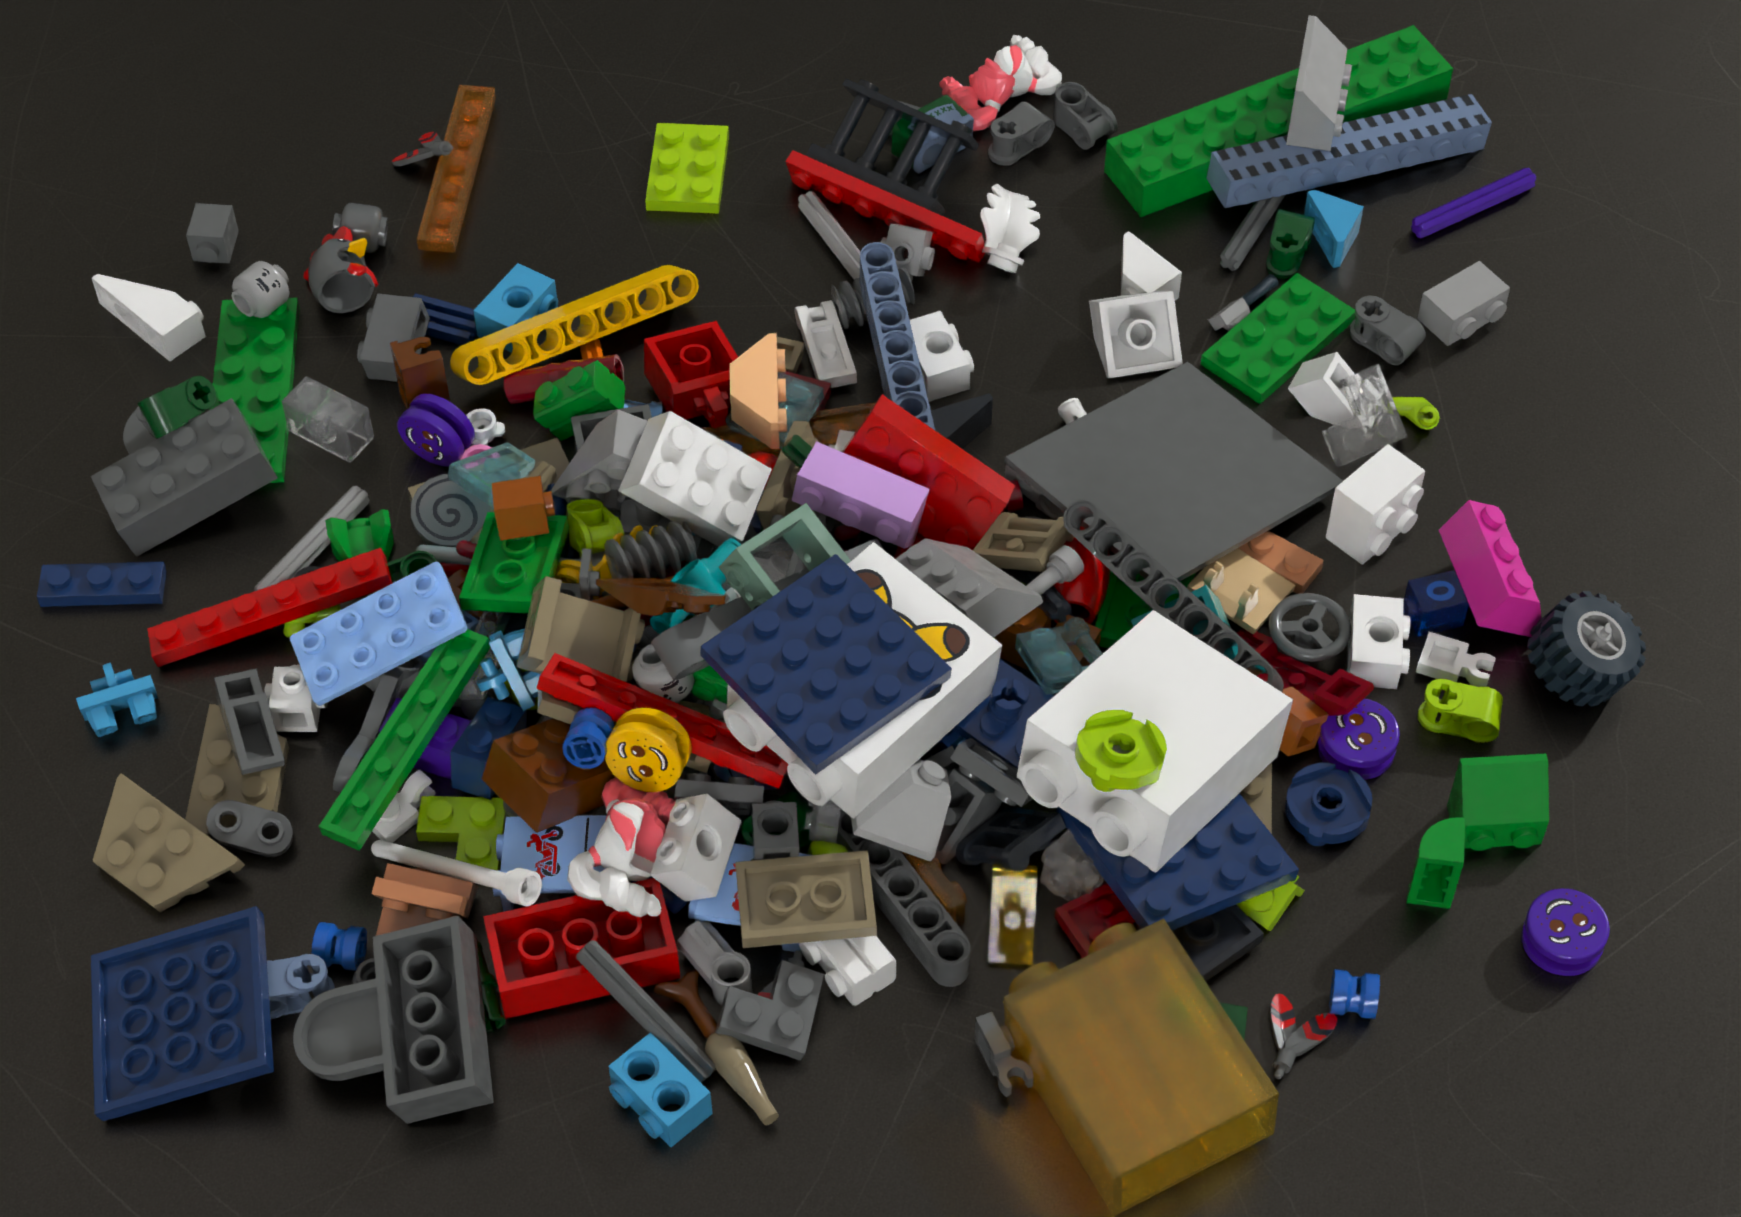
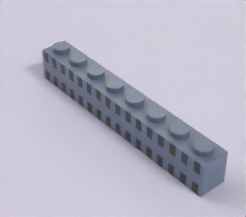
(1363, 149)

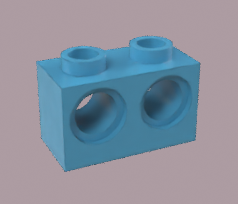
(668, 1085)

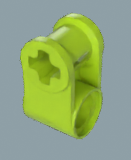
(591, 525)
(1464, 710)

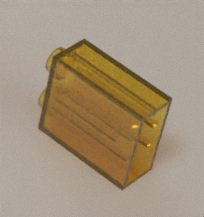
(1138, 1063)

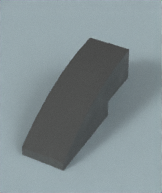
(248, 722)

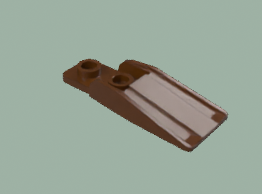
(659, 596)

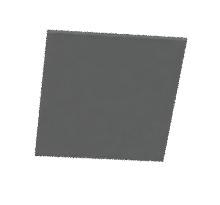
(1177, 470)

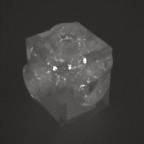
(1068, 869)

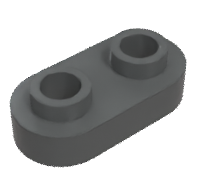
(248, 830)

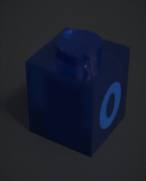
(1435, 603)

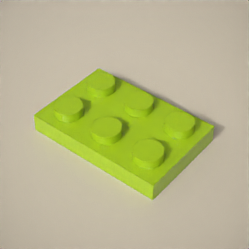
(687, 168)

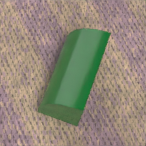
(1438, 864)

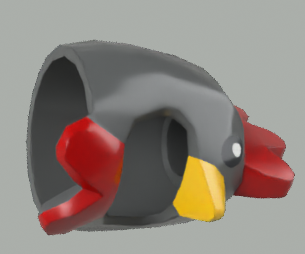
(340, 274)

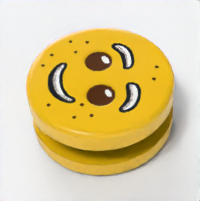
(647, 750)

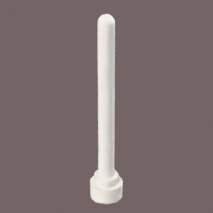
(518, 885)

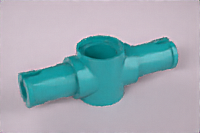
(699, 574)

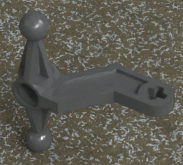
(386, 689)

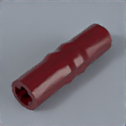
(522, 384)

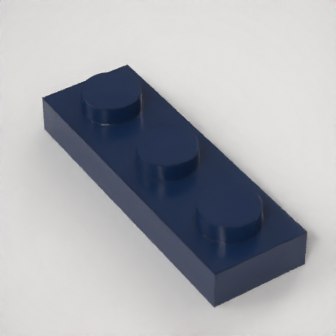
(101, 584)

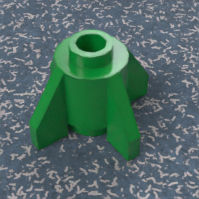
(360, 535)

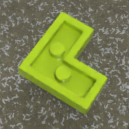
(465, 820)

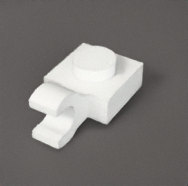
(402, 810)

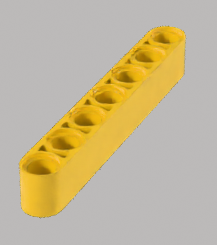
(559, 320)

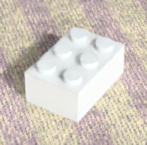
(695, 479)

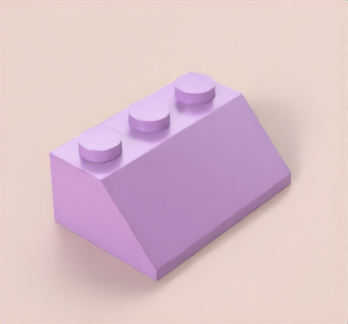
(861, 495)

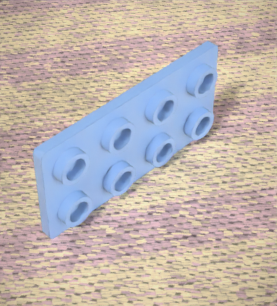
(378, 633)

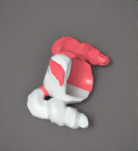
(1012, 73)
(625, 849)

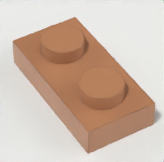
(1285, 559)

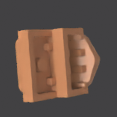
(420, 897)

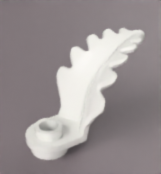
(1008, 227)

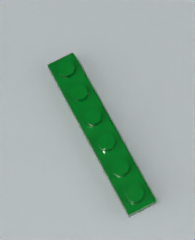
(403, 739)

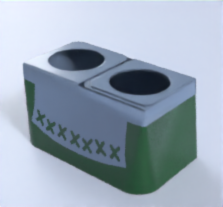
(942, 109)

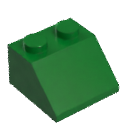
(1501, 800)

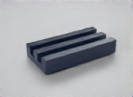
(447, 315)

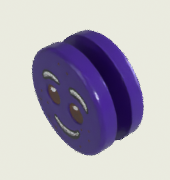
(436, 429)
(1360, 740)
(1565, 932)

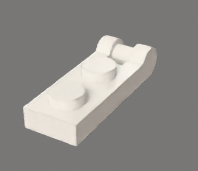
(826, 344)

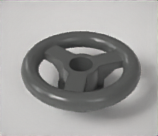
(1306, 635)

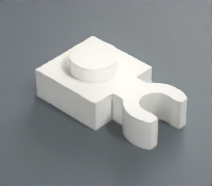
(1449, 659)

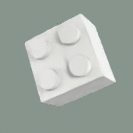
(1375, 504)

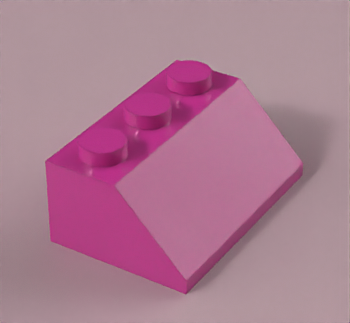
(1491, 569)

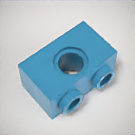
(515, 299)

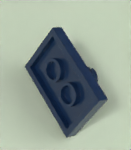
(1003, 715)

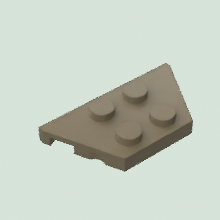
(220, 779)
(157, 849)

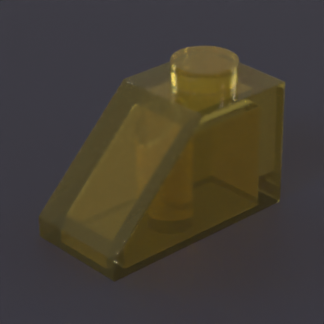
(1012, 915)

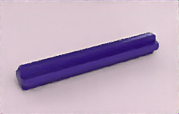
(1473, 202)

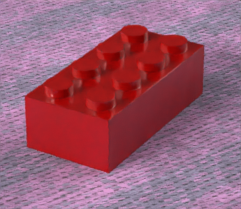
(963, 491)
(539, 944)

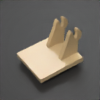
(1244, 588)

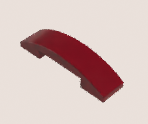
(1333, 693)

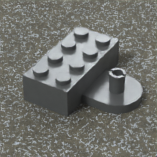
(182, 475)
(412, 1021)

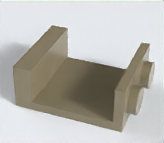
(580, 631)

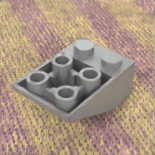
(602, 462)

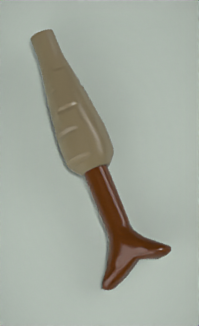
(725, 1051)

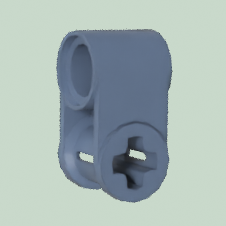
(291, 983)

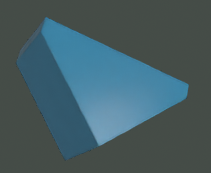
(1335, 224)

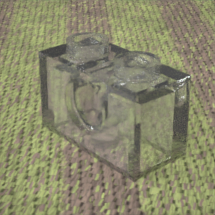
(328, 419)

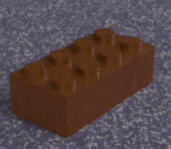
(538, 780)

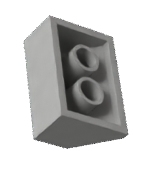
(1319, 89)
(971, 584)

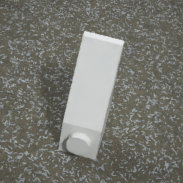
(152, 313)

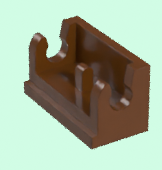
(418, 372)

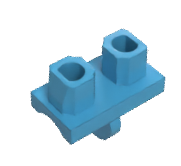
(507, 650)
(114, 694)

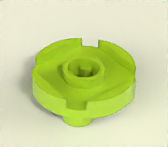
(1116, 770)

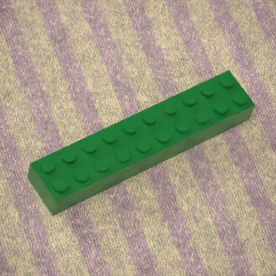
(1173, 155)

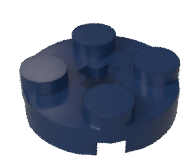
(1323, 824)

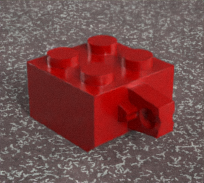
(691, 371)

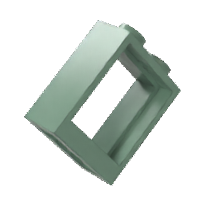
(803, 534)

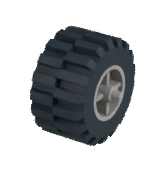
(1586, 648)

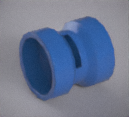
(587, 738)
(340, 946)
(1354, 994)

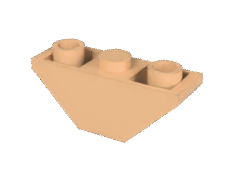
(757, 391)

